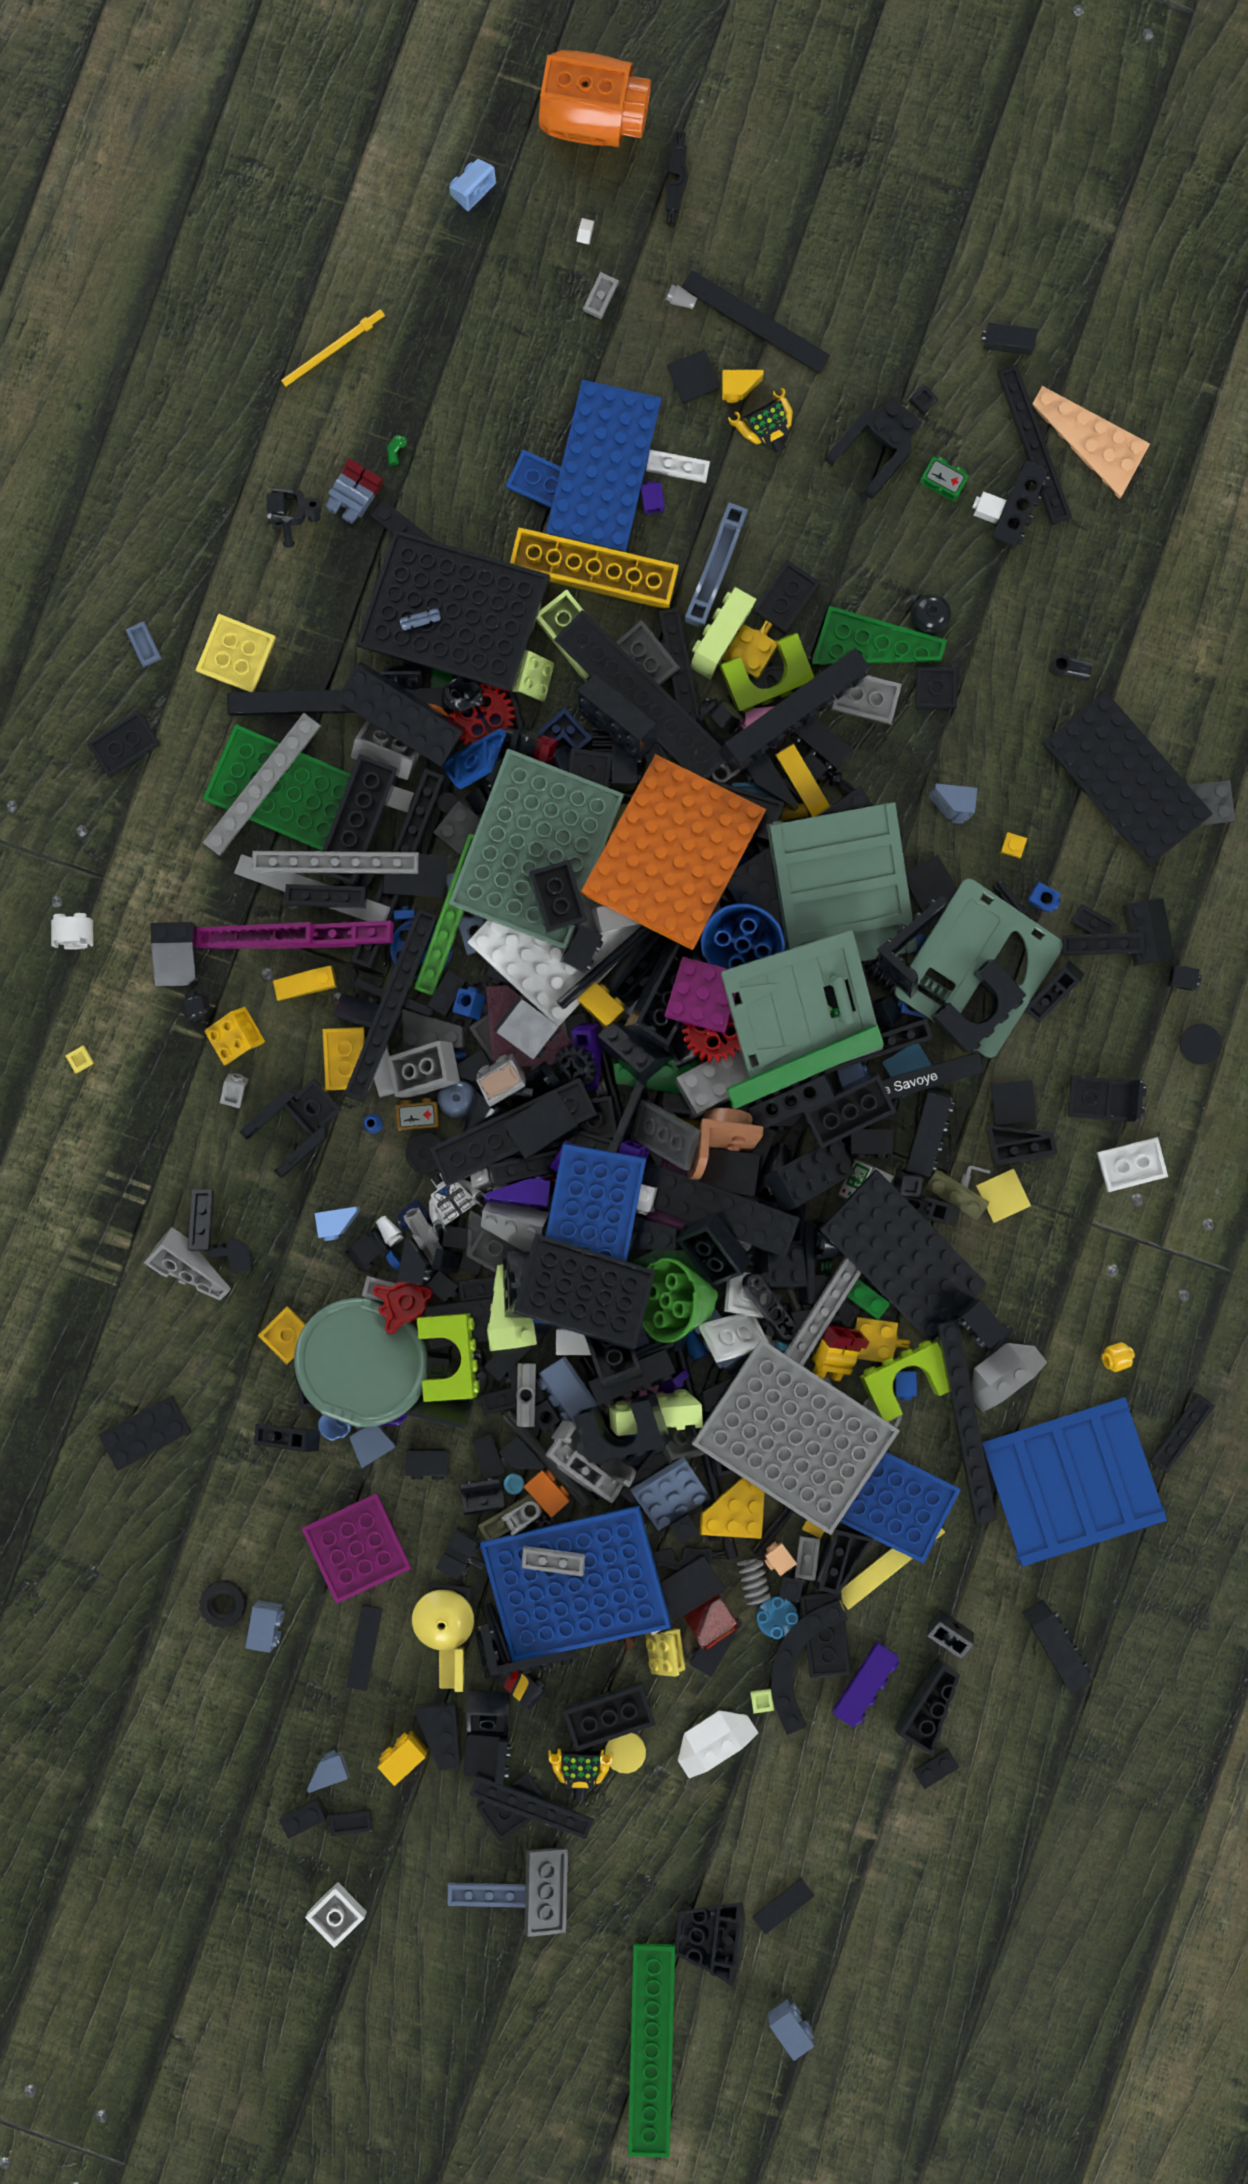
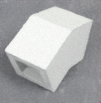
(585, 231)

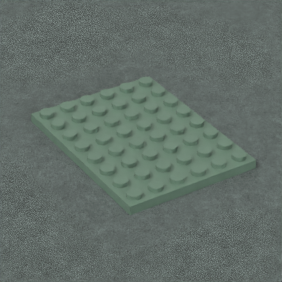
(530, 822)

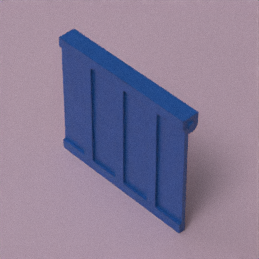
(1073, 1482)

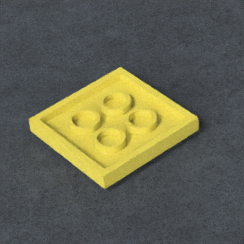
(236, 653)

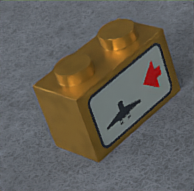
(417, 1115)

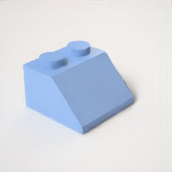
(473, 183)
(335, 1222)

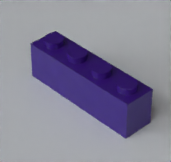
(865, 1684)

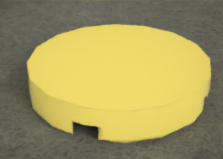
(628, 1753)

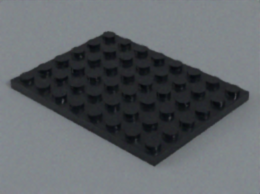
(482, 606)

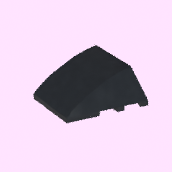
(712, 1939)

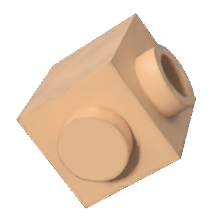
(779, 1558)

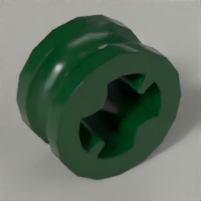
(825, 1266)

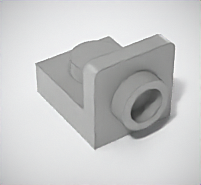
(233, 1090)

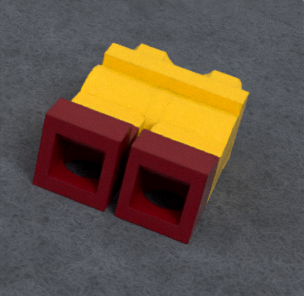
(838, 1352)

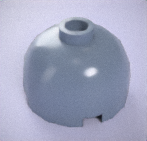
(456, 1099)

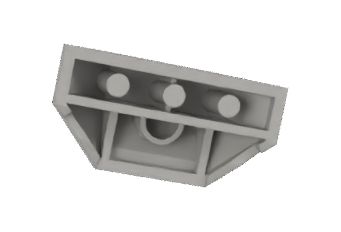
(1004, 1373)

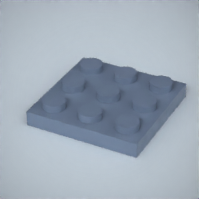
(670, 1493)

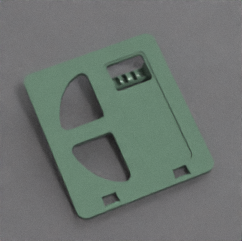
(964, 940)

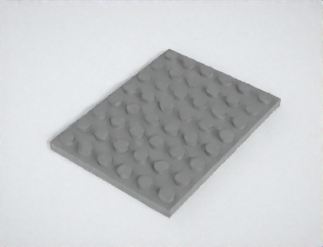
(795, 1436)

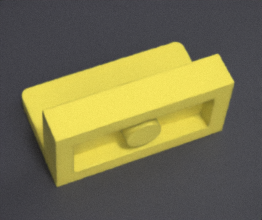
(451, 1669)

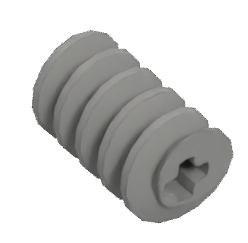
(754, 1580)

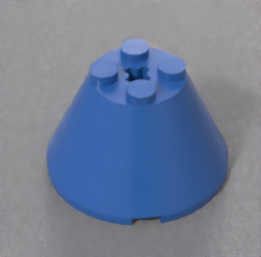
(740, 936)

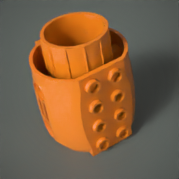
(592, 99)

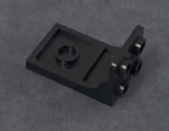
(1106, 1099)

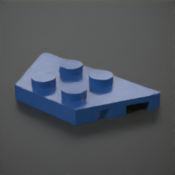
(474, 760)

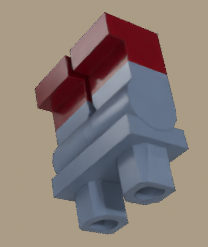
(353, 491)

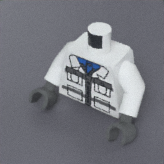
(451, 1201)

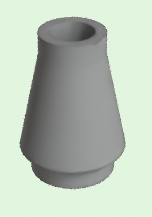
(680, 297)

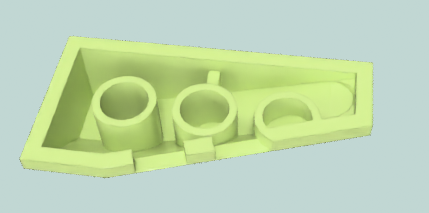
(507, 1331)

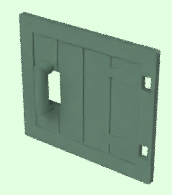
(785, 1001)

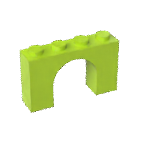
(796, 674)
(459, 1330)
(879, 1380)

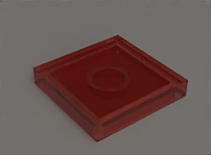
(711, 1622)

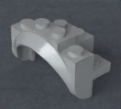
(569, 1455)

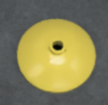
(445, 1608)

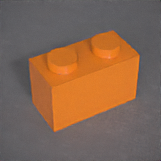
(547, 1492)

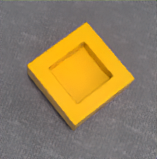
(1013, 845)

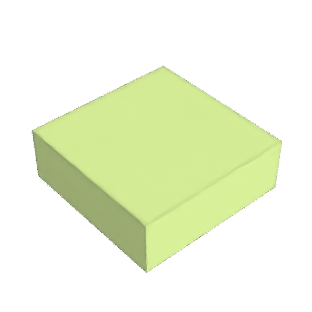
(762, 1701)

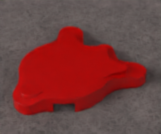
(402, 1303)

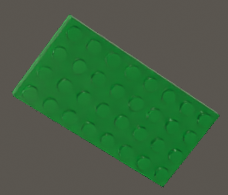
(300, 802)

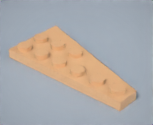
(1099, 443)

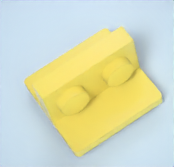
(665, 1653)

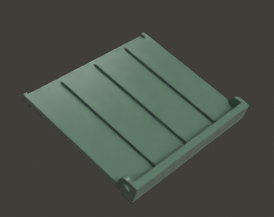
(842, 877)

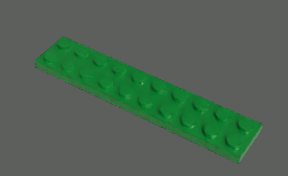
(651, 2050)

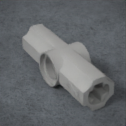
(422, 1233)
(526, 1408)

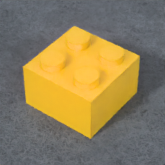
(402, 1758)

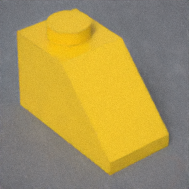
(739, 383)

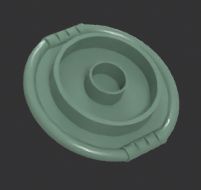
(356, 1367)

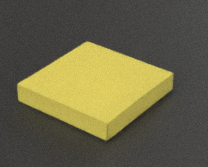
(1004, 1195)

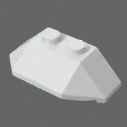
(714, 1741)

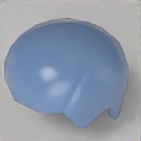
(333, 1428)

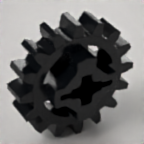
(576, 1065)

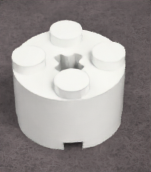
(71, 931)

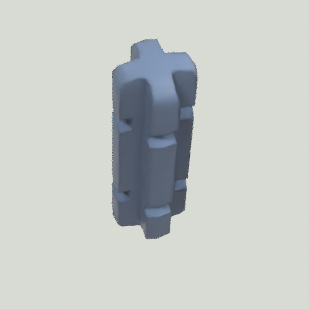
(420, 619)

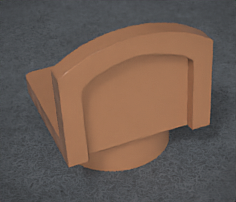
(723, 1130)

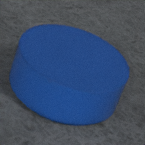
(393, 1259)

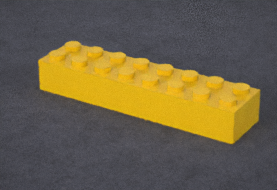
(596, 568)

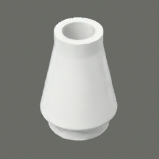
(390, 1233)

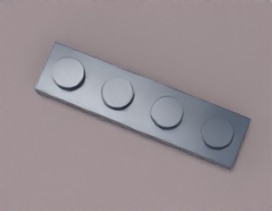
(486, 1895)

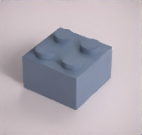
(264, 1626)
(790, 2029)

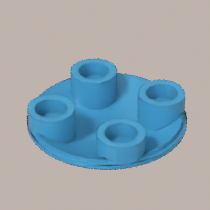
(777, 1617)

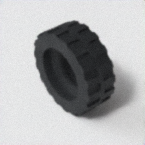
(208, 1611)

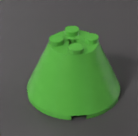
(676, 1301)

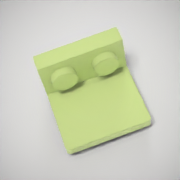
(534, 676)

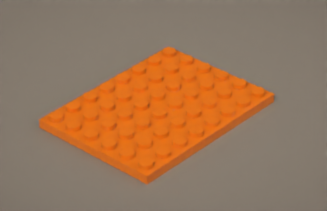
(673, 852)

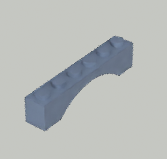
(716, 565)

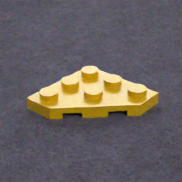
(735, 1512)

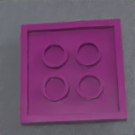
(699, 996)

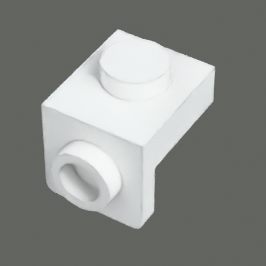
(646, 1199)

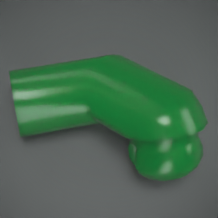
(392, 448)

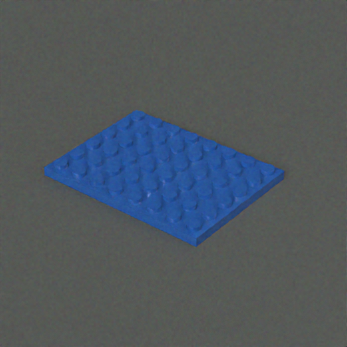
(566, 1612)

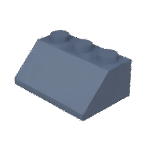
(954, 801)
(565, 1389)

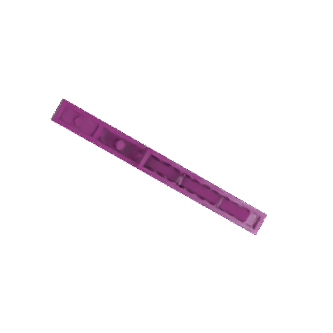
(294, 935)

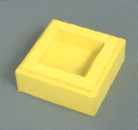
(79, 1059)

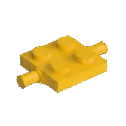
(753, 648)
(882, 1338)

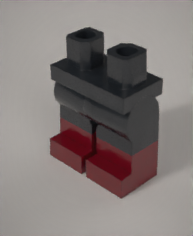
(529, 744)

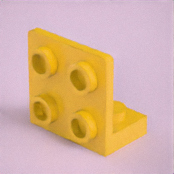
(234, 1035)

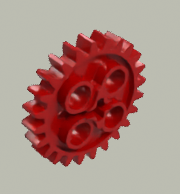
(498, 707)
(700, 1040)

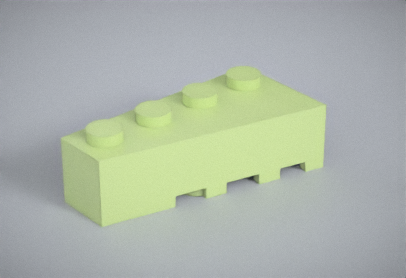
(722, 632)
(677, 1409)

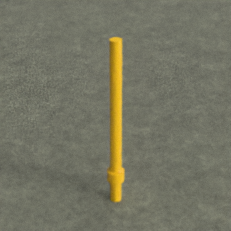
(365, 325)

